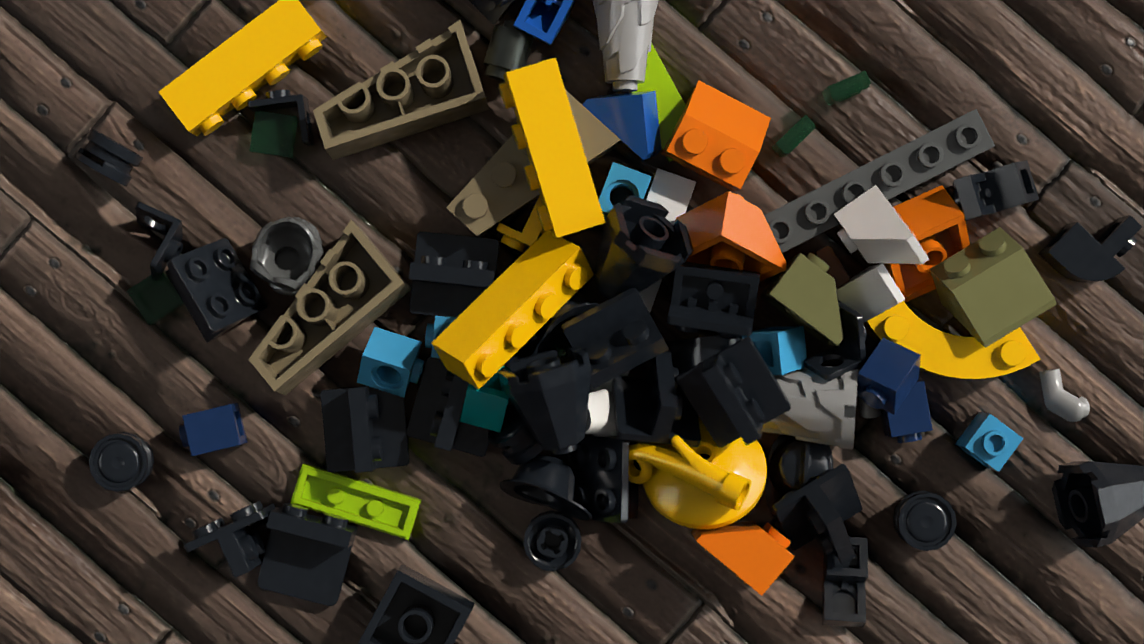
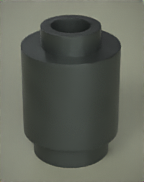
(507, 50)

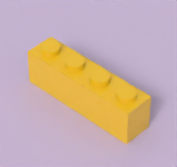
(242, 66)
(553, 148)
(512, 309)

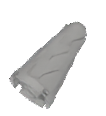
(625, 40)
(819, 408)

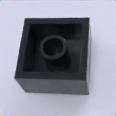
(417, 612)

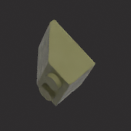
(992, 287)
(807, 297)

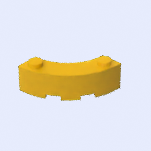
(948, 353)

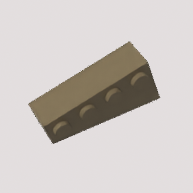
(405, 98)
(502, 186)
(329, 311)

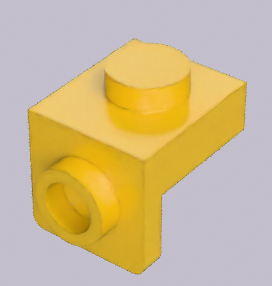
(529, 235)

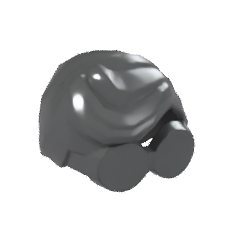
(287, 254)

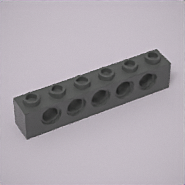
(890, 173)

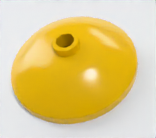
(694, 507)

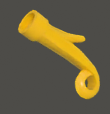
(690, 467)

